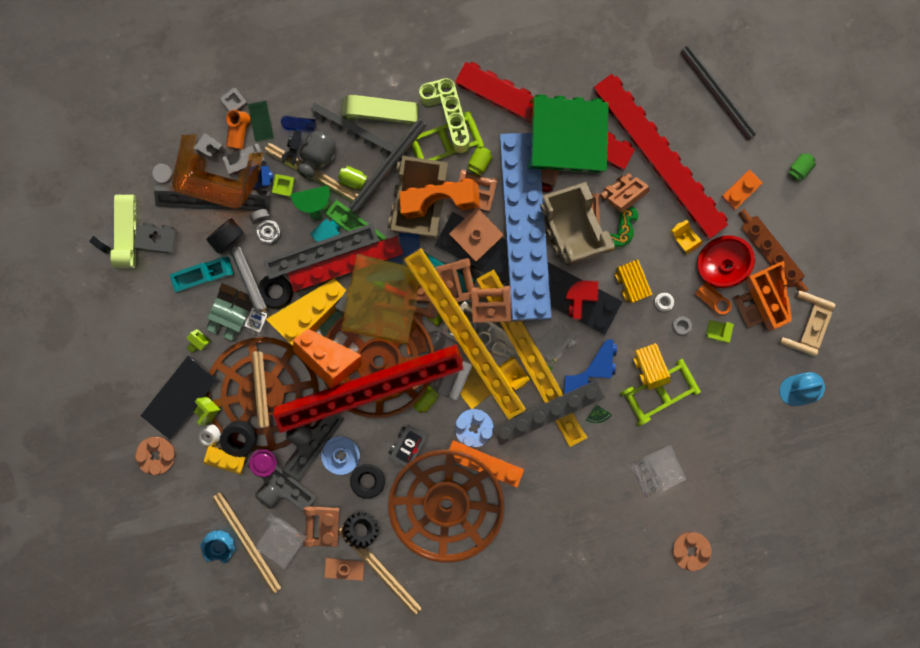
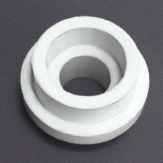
(668, 297)

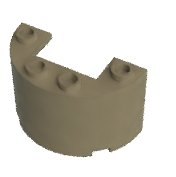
(417, 174)
(574, 225)

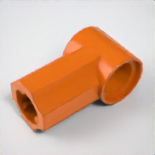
(236, 130)
(712, 298)

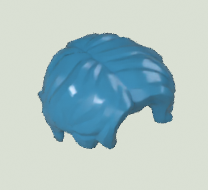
(217, 546)

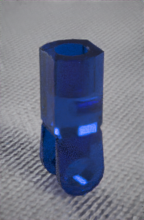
(298, 124)

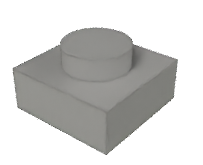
(233, 100)

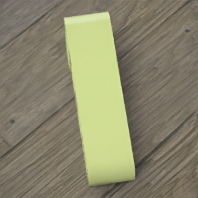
(381, 109)
(451, 115)
(124, 232)

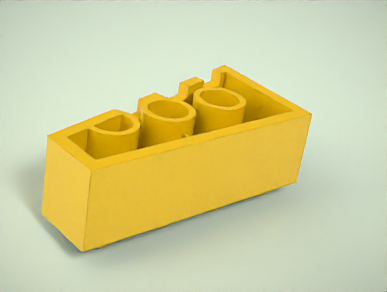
(308, 311)

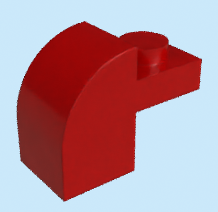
(580, 292)

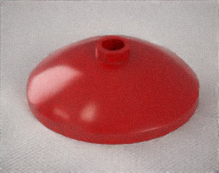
(722, 253)

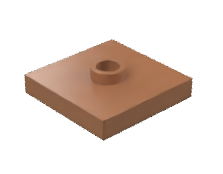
(476, 234)

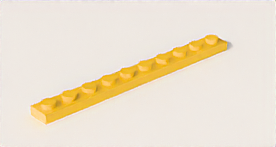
(464, 333)
(534, 363)

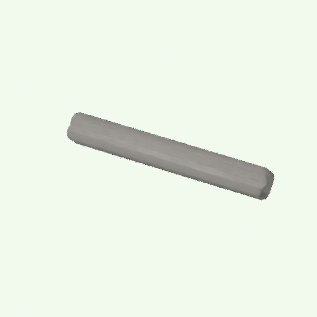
(248, 280)

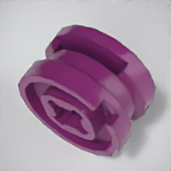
(262, 463)

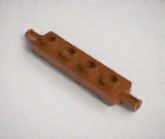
(772, 249)

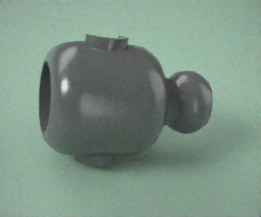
(315, 153)

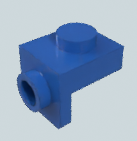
(265, 178)

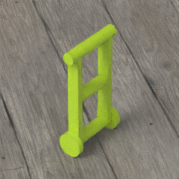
(445, 140)
(644, 418)

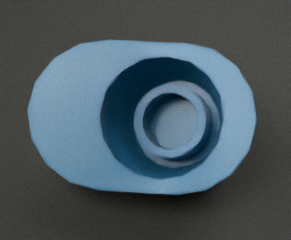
(802, 389)

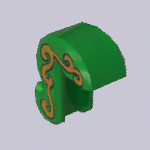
(625, 230)

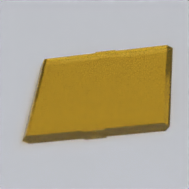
(381, 299)

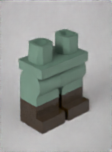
(224, 315)

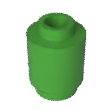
(802, 167)

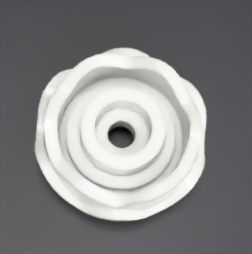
(263, 227)
(210, 430)

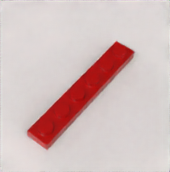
(342, 264)

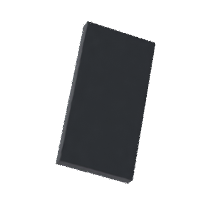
(178, 397)

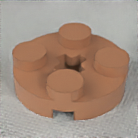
(155, 466)
(691, 540)

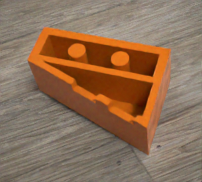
(770, 295)
(325, 357)

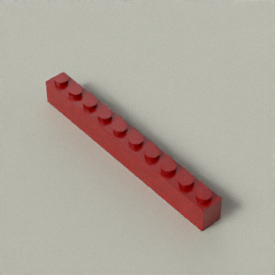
(516, 102)
(660, 157)
(368, 388)

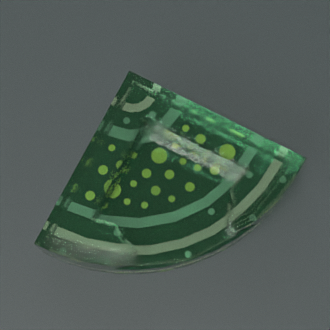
(598, 415)

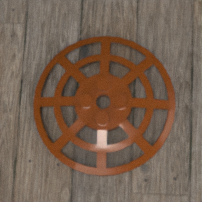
(391, 356)
(246, 391)
(446, 516)

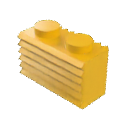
(633, 282)
(652, 367)
(218, 458)

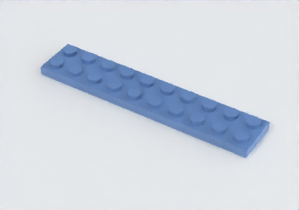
(524, 230)

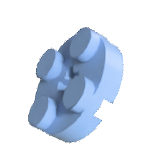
(479, 418)
(331, 449)

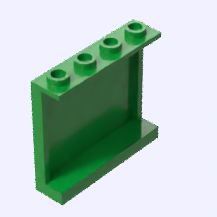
(569, 134)

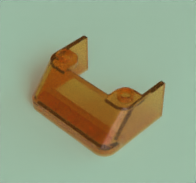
(193, 181)

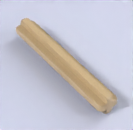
(260, 389)

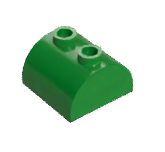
(313, 202)

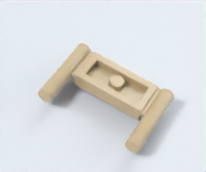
(815, 326)

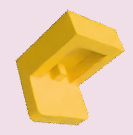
(686, 237)
(514, 373)

